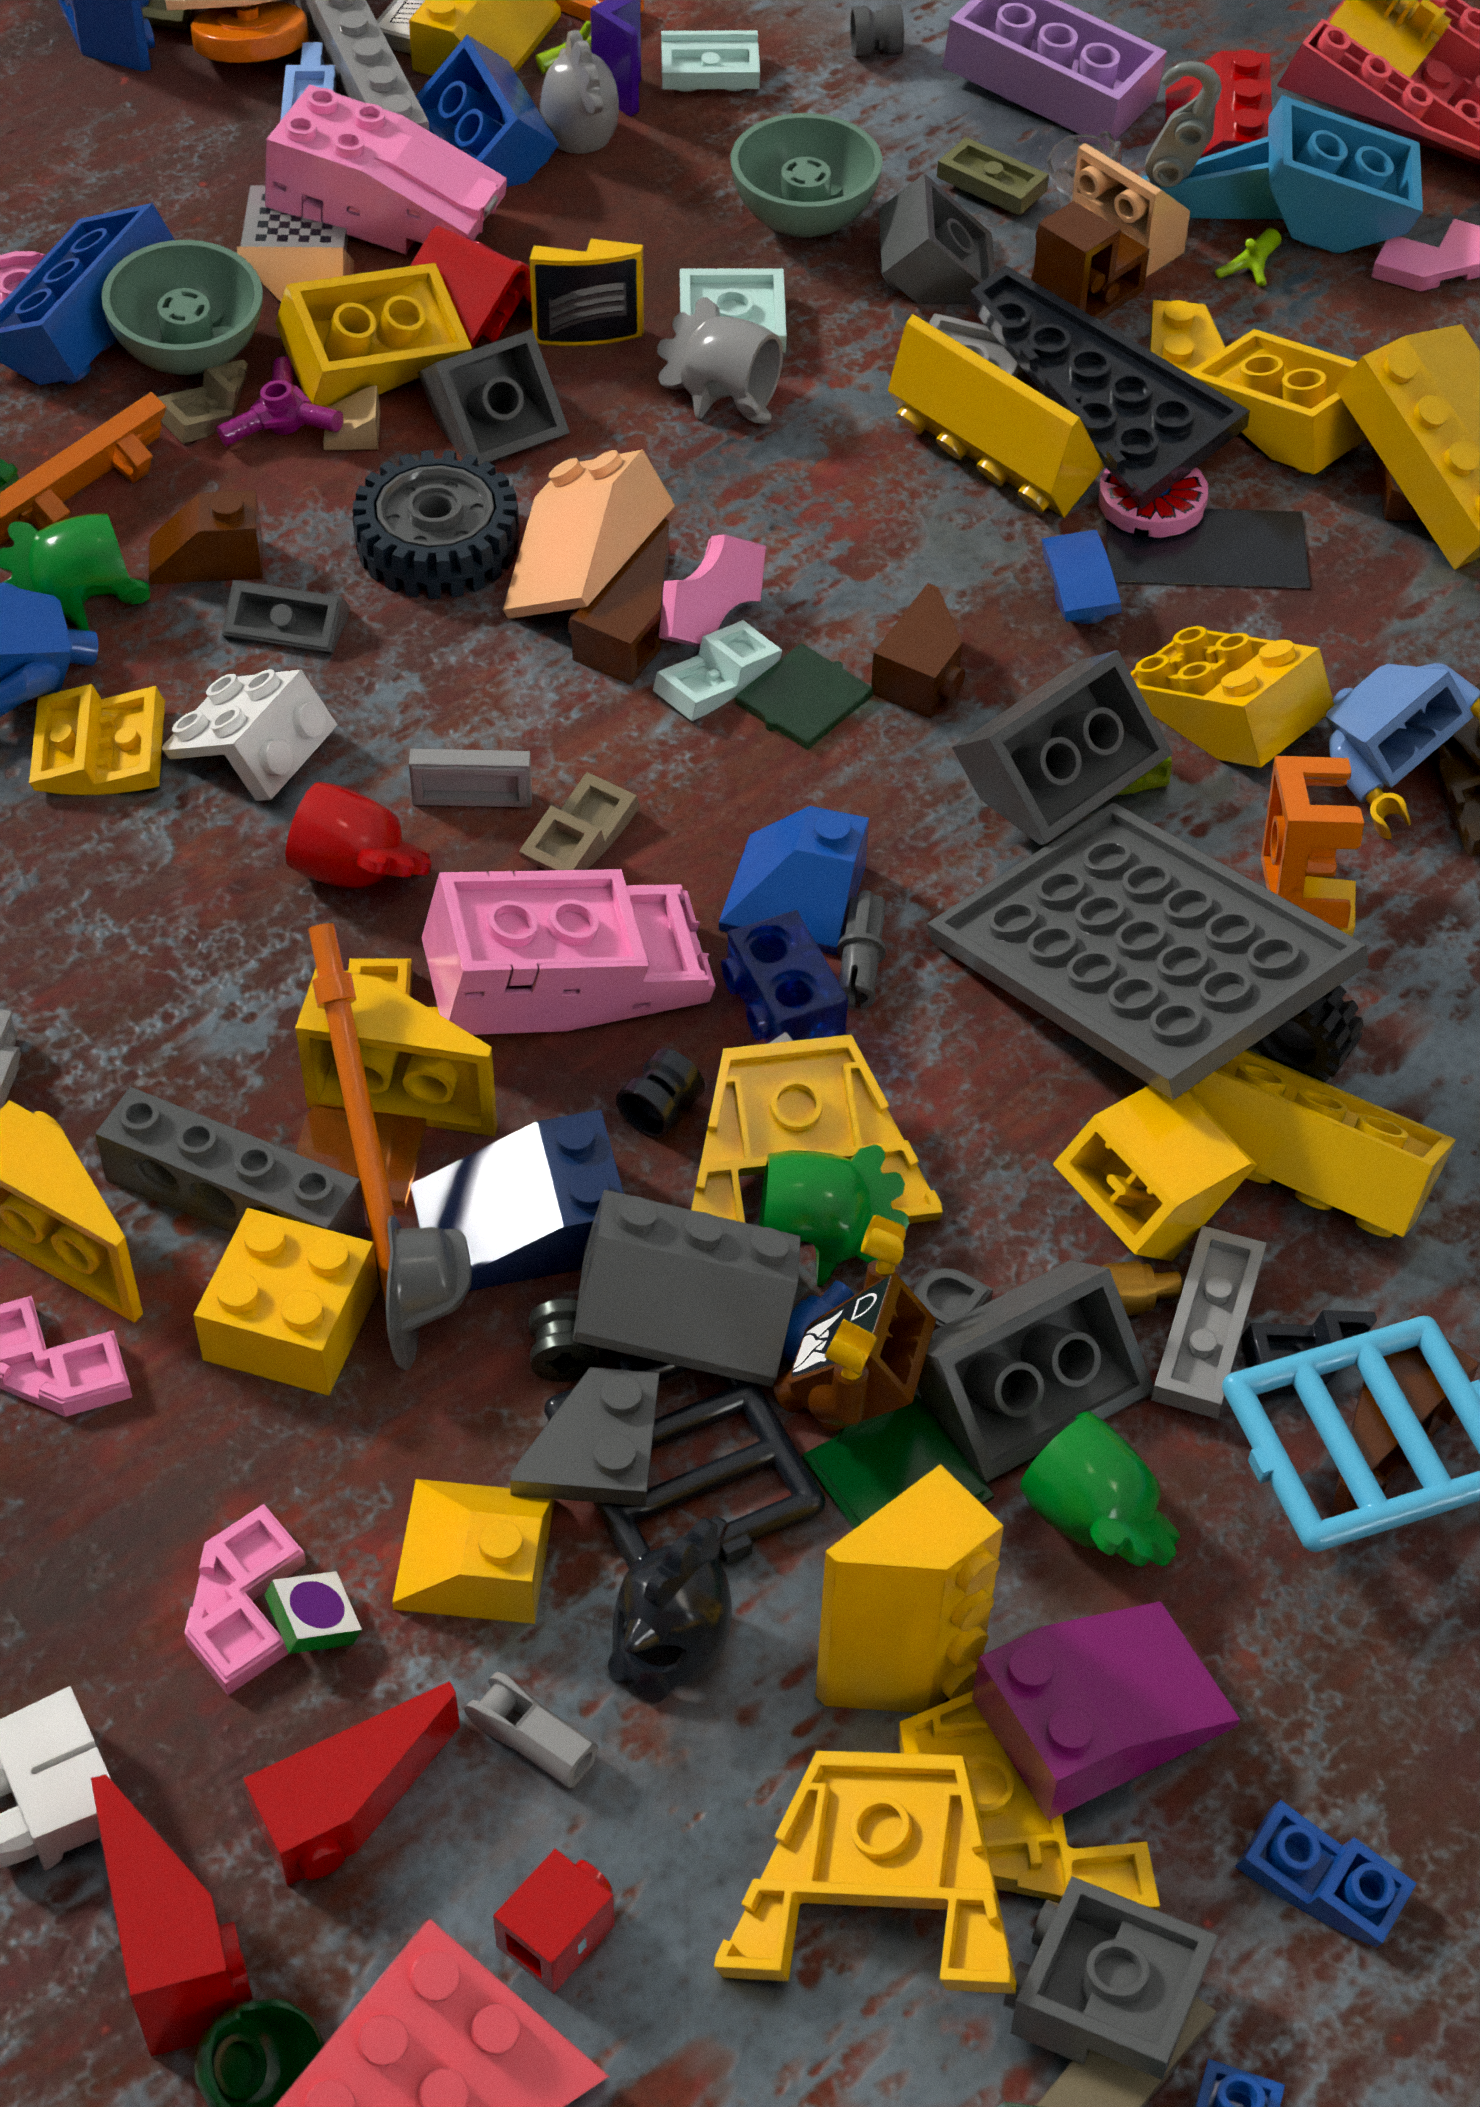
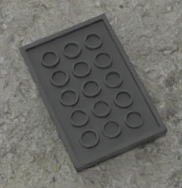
(1147, 948)

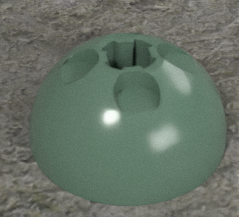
(806, 172)
(183, 305)

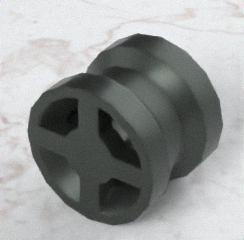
(555, 1353)

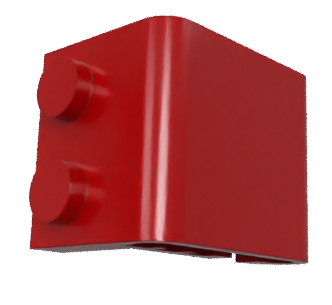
(478, 280)

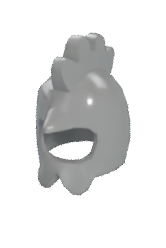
(579, 98)
(722, 359)

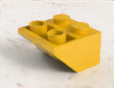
(1154, 1169)

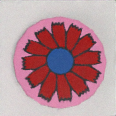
(1167, 515)

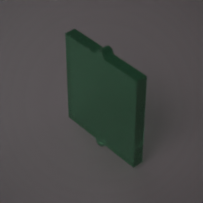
(804, 696)

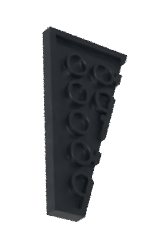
(1136, 407)

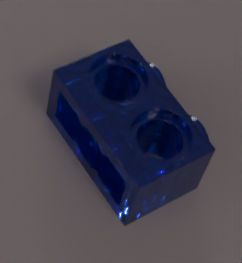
(784, 980)

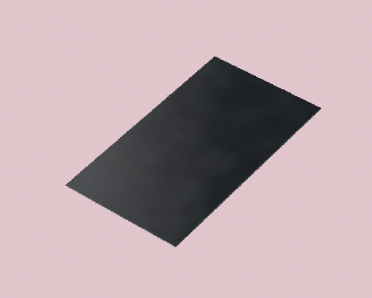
(1221, 550)

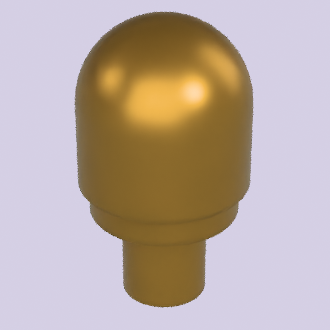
(1142, 1287)

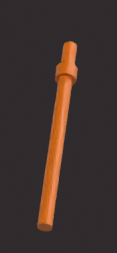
(335, 993)

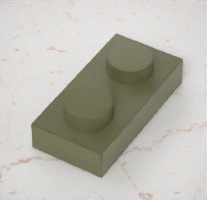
(992, 176)

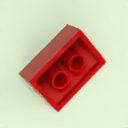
(1243, 101)

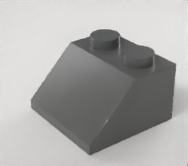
(933, 245)
(495, 398)

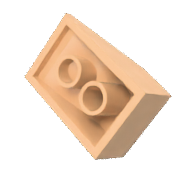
(584, 531)

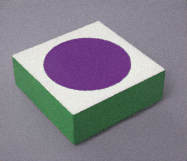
(312, 1612)

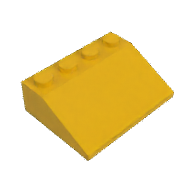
(1424, 422)

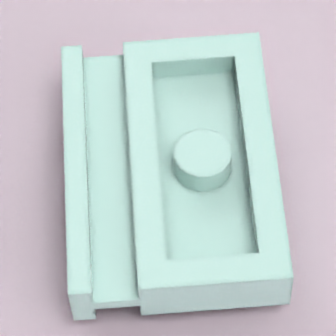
(710, 60)

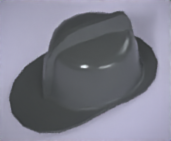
(424, 1282)

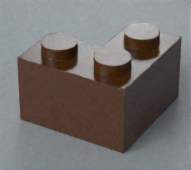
(1088, 261)

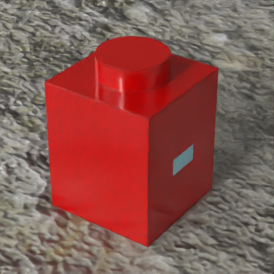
(555, 1919)

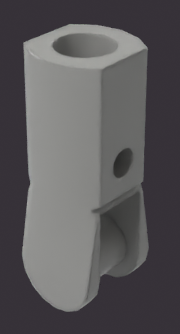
(537, 1735)

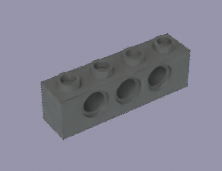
(219, 1169)

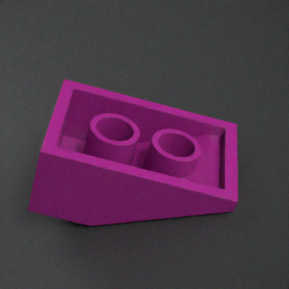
(1098, 1702)

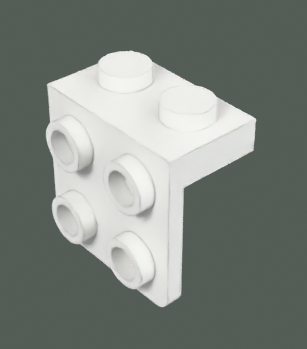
(260, 724)

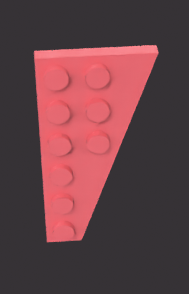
(443, 2037)

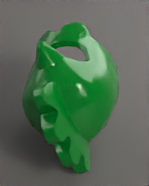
(72, 563)
(829, 1201)
(1100, 1493)

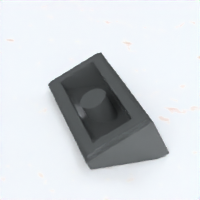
(285, 617)

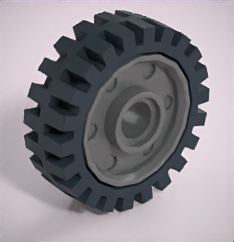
(436, 524)

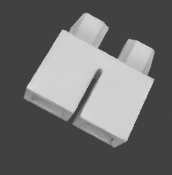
(49, 1770)

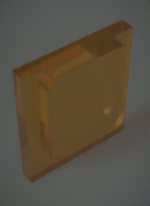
(329, 1142)

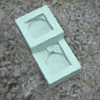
(721, 670)

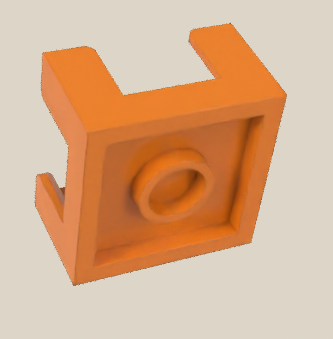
(1305, 837)

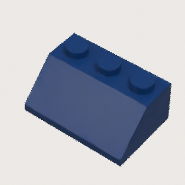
(487, 112)

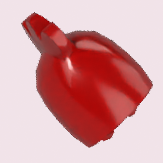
(349, 840)

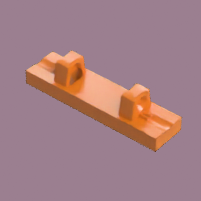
(115, 443)

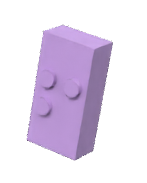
(1056, 62)

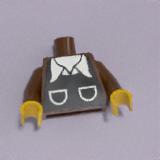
(865, 1350)

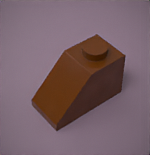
(209, 540)
(920, 657)

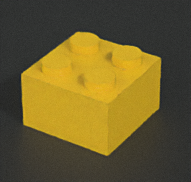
(287, 1301)

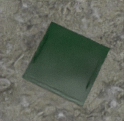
(886, 1456)

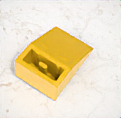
(1235, 692)

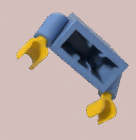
(1394, 725)

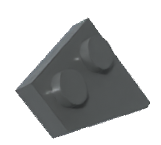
(595, 1442)

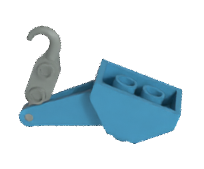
(1317, 170)

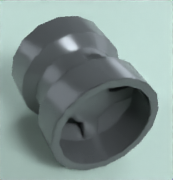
(877, 30)

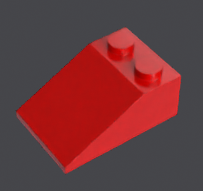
(173, 1949)

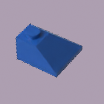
(803, 865)

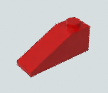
(337, 1792)

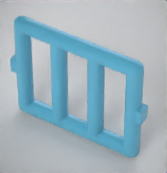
(1365, 1351)

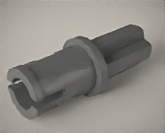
(862, 948)

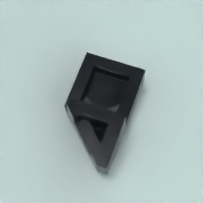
(1274, 1341)

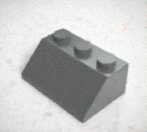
(1064, 748)
(687, 1288)
(1031, 1364)

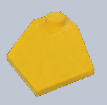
(473, 1552)

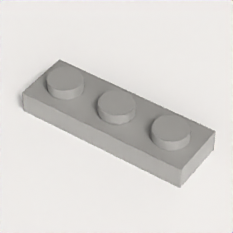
(1208, 1321)

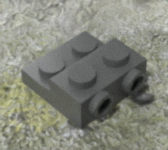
(1109, 1979)

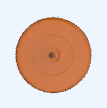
(249, 32)

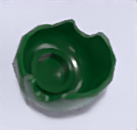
(254, 2053)

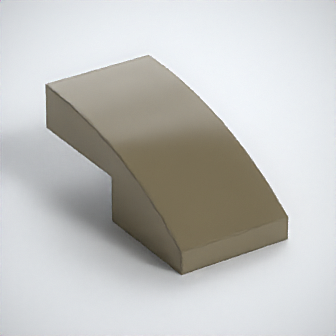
(582, 828)

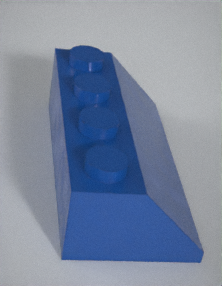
(56, 313)

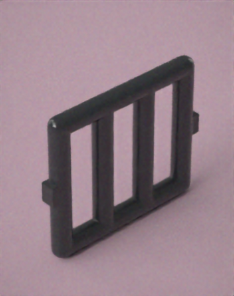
(772, 1449)

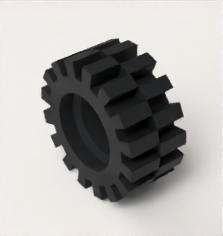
(1317, 1037)

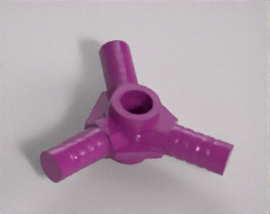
(281, 409)

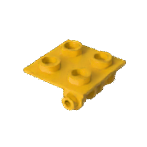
(1394, 29)

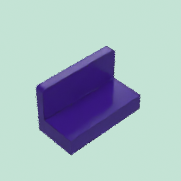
(618, 43)

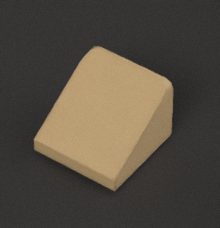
(360, 422)

